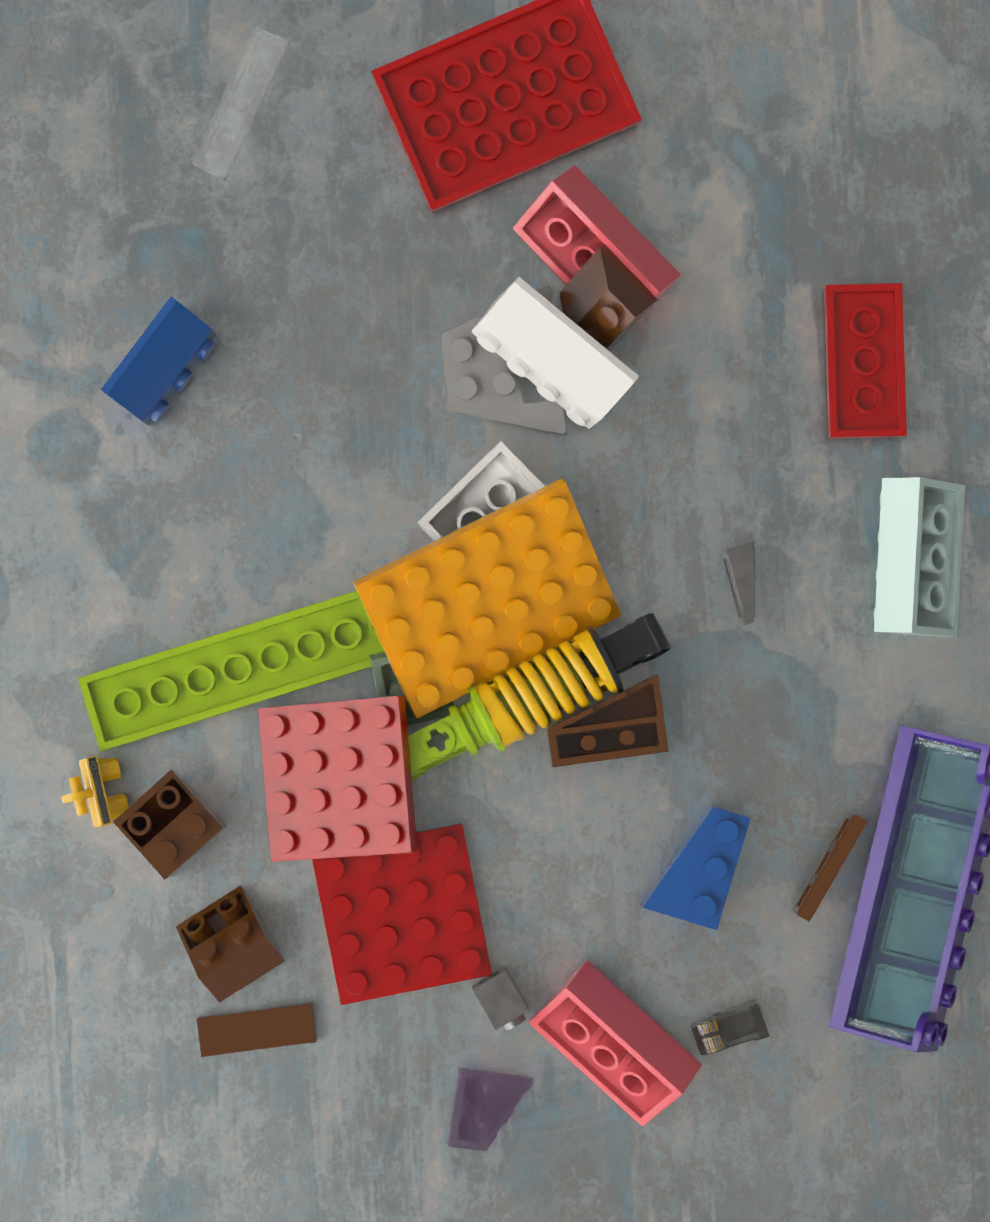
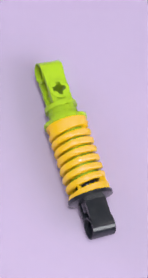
(505, 706)

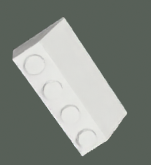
(553, 354)

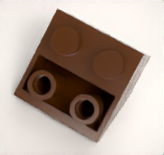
(169, 824)
(229, 944)

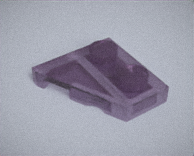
(482, 1106)

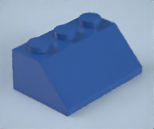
(160, 362)

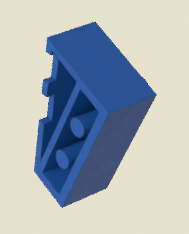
(701, 871)

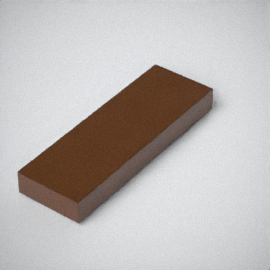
(829, 866)
(256, 1029)

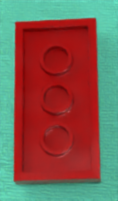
(865, 361)

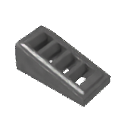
(740, 571)

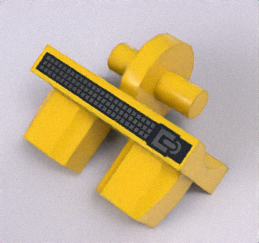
(94, 773)

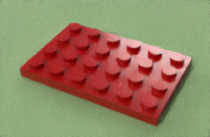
(505, 98)

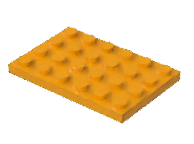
(487, 597)

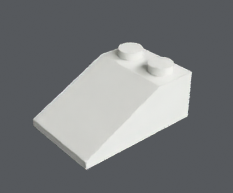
(486, 488)

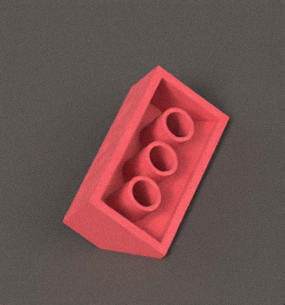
(576, 220)
(615, 1044)

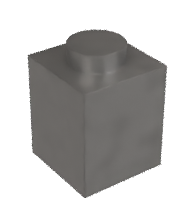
(501, 1000)

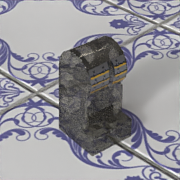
(730, 1028)

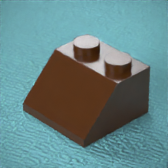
(605, 298)

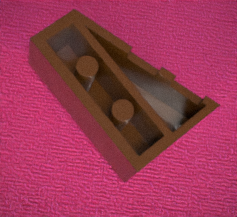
(612, 729)

